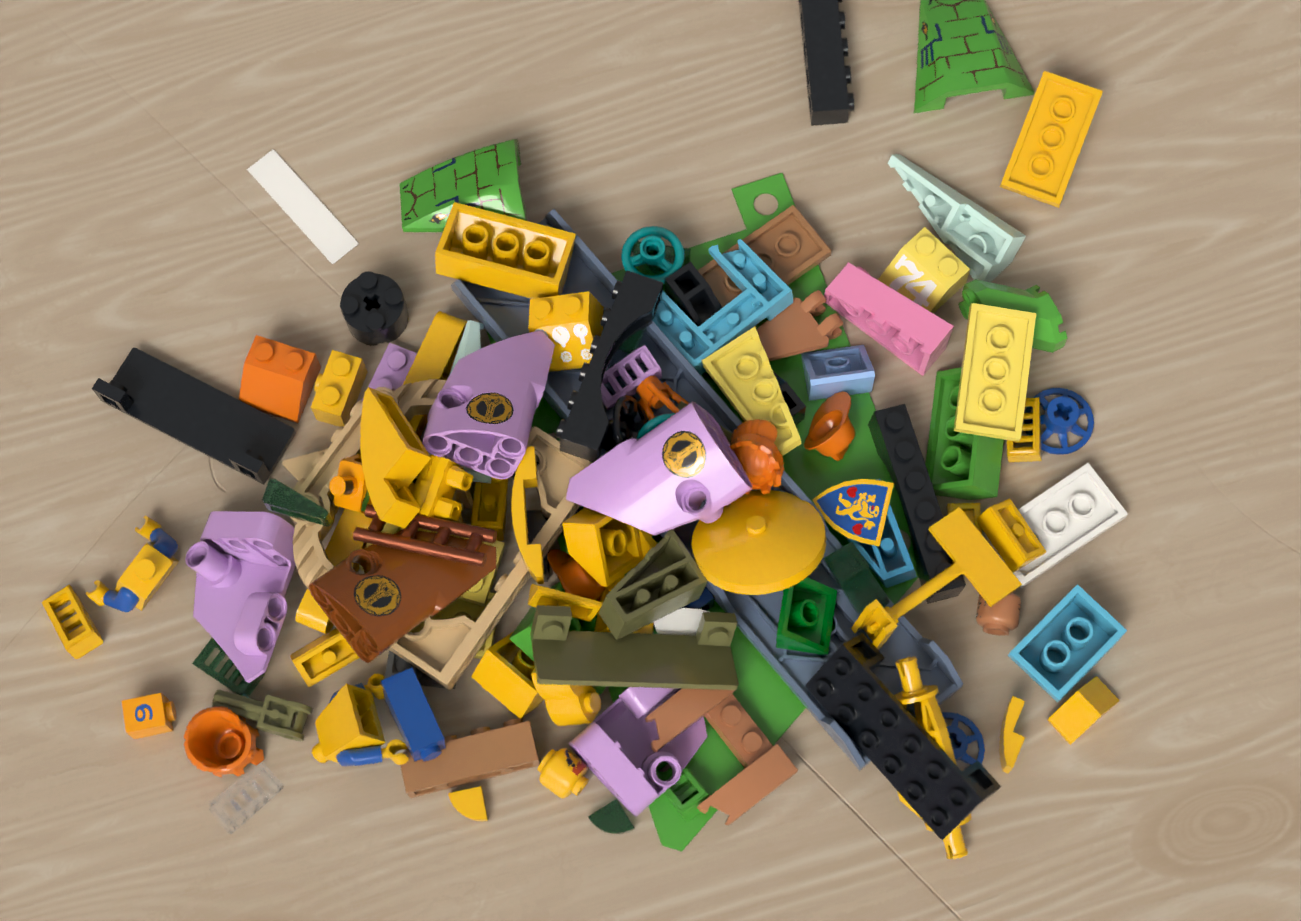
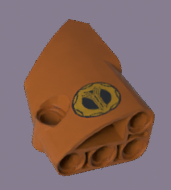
(393, 592)

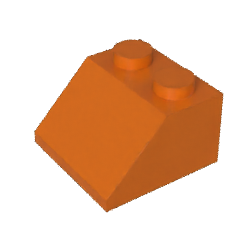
(278, 378)

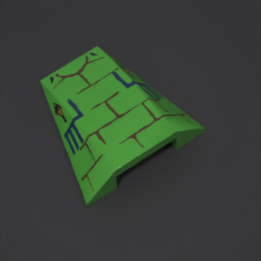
(963, 54)
(478, 179)

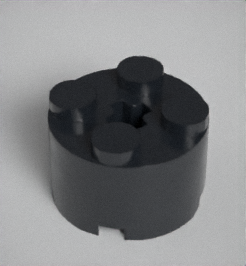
(360, 307)

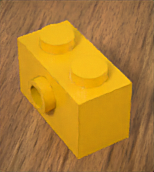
(338, 388)

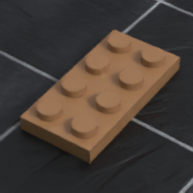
(784, 244)

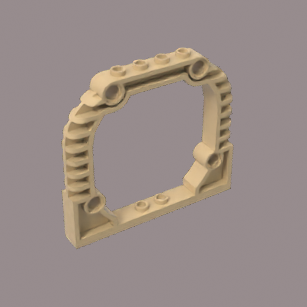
(445, 645)

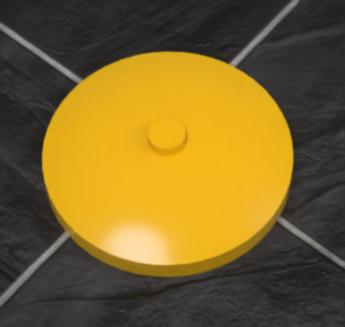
(760, 543)

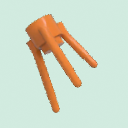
(657, 394)

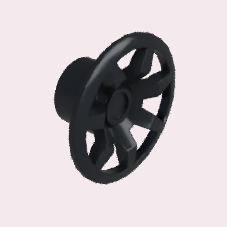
(623, 427)

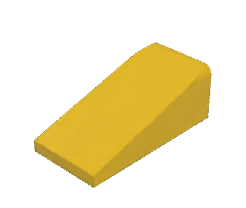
(491, 505)

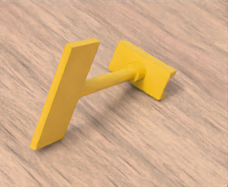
(971, 557)

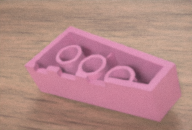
(889, 317)

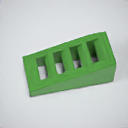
(689, 809)

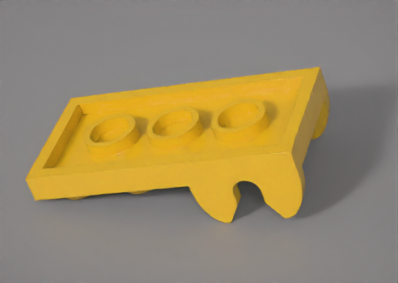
(1051, 139)

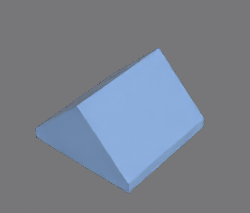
(837, 371)

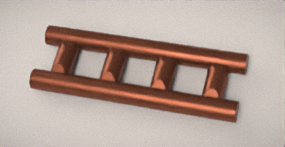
(438, 546)

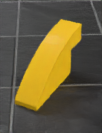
(390, 458)

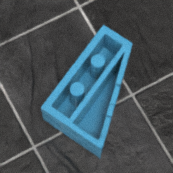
(890, 560)

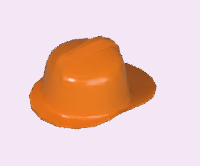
(831, 427)
(574, 576)

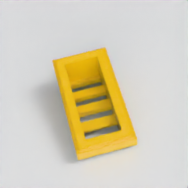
(1028, 454)
(83, 638)

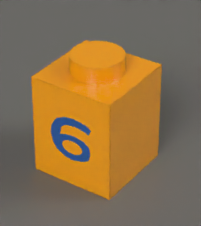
(148, 715)

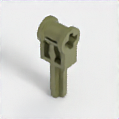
(272, 715)

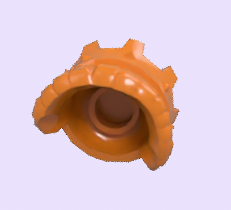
(758, 454)
(221, 742)

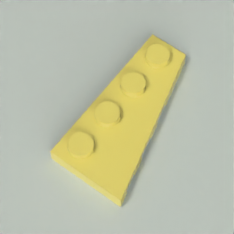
(751, 387)

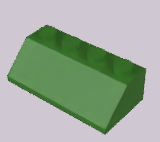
(956, 461)

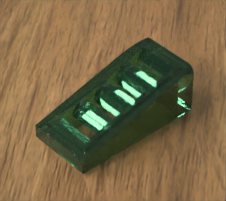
(288, 502)
(243, 689)

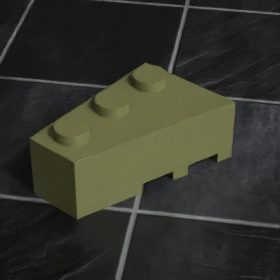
(654, 588)

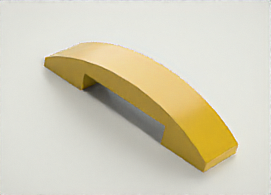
(524, 478)

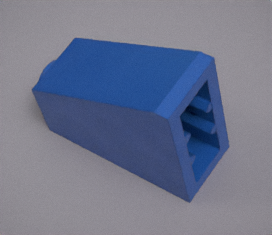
(413, 715)

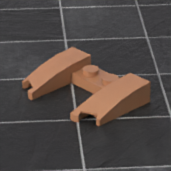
(764, 764)

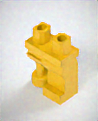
(436, 488)

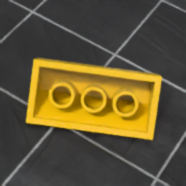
(504, 252)

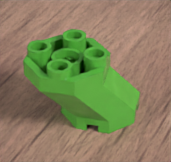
(1048, 317)

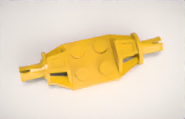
(931, 719)

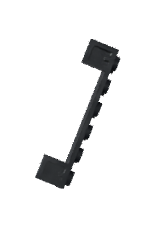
(197, 415)
(896, 740)

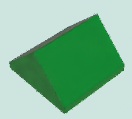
(806, 617)

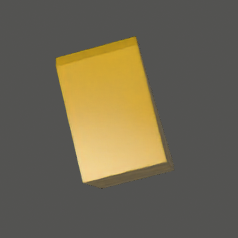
(1083, 710)

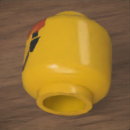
(563, 773)

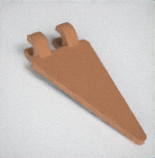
(797, 331)

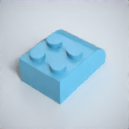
(1067, 643)

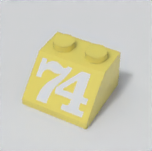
(926, 272)

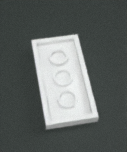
(1068, 519)

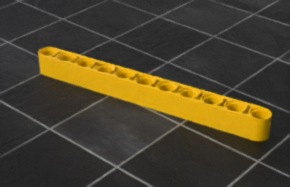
(431, 362)

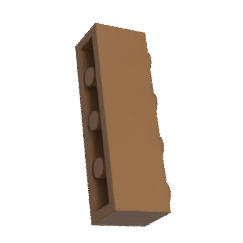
(473, 758)

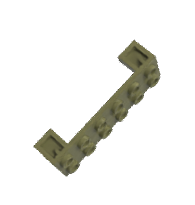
(635, 659)

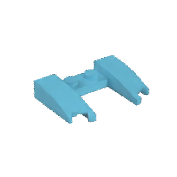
(761, 297)

